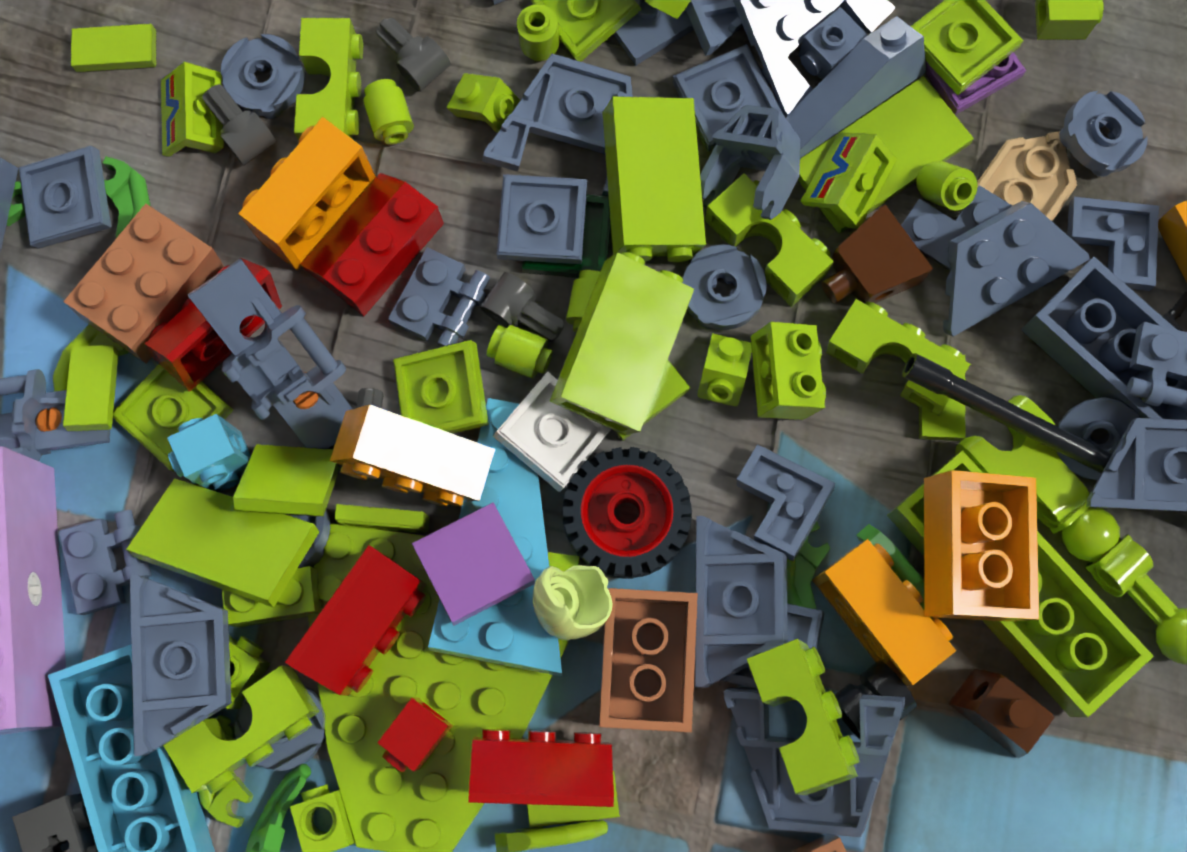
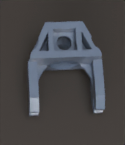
(759, 141)

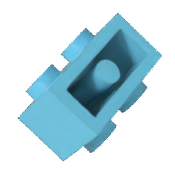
(209, 453)

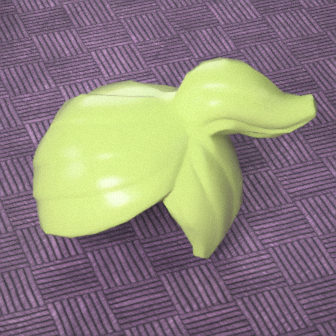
(572, 601)

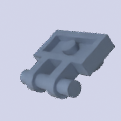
(428, 294)
(1162, 355)
(93, 565)

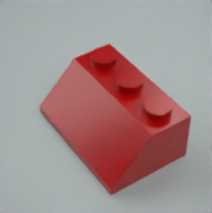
(374, 242)
(190, 345)
(358, 623)
(541, 769)

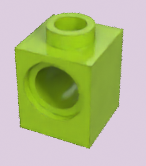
(309, 836)

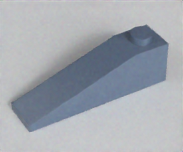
(861, 81)

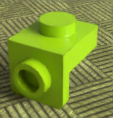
(483, 100)
(725, 370)

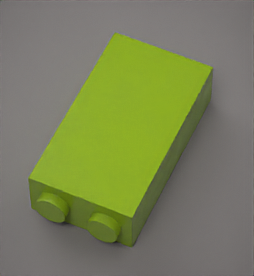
(654, 177)
(622, 343)

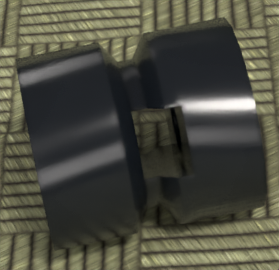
(876, 680)

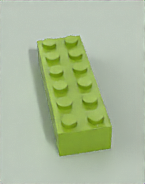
(1077, 644)

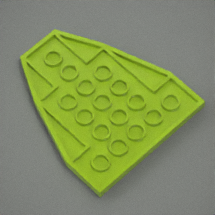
(431, 805)

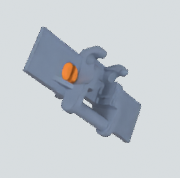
(262, 363)
(38, 419)

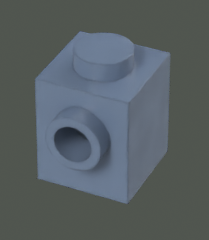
(830, 43)

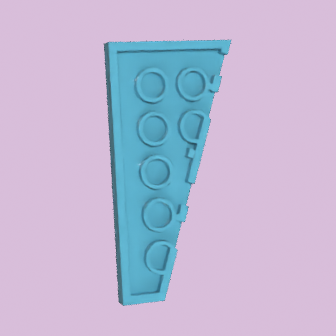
(510, 629)

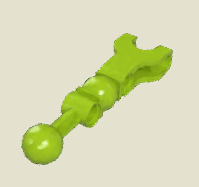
(1087, 532)

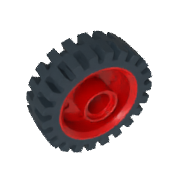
(627, 478)

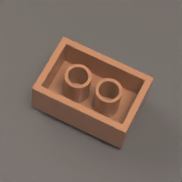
(142, 280)
(649, 661)

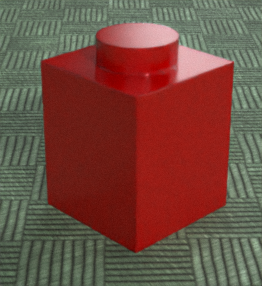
(413, 736)

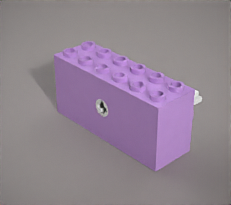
(29, 595)

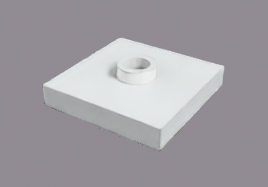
(549, 436)

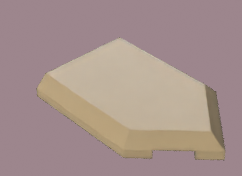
(1032, 172)

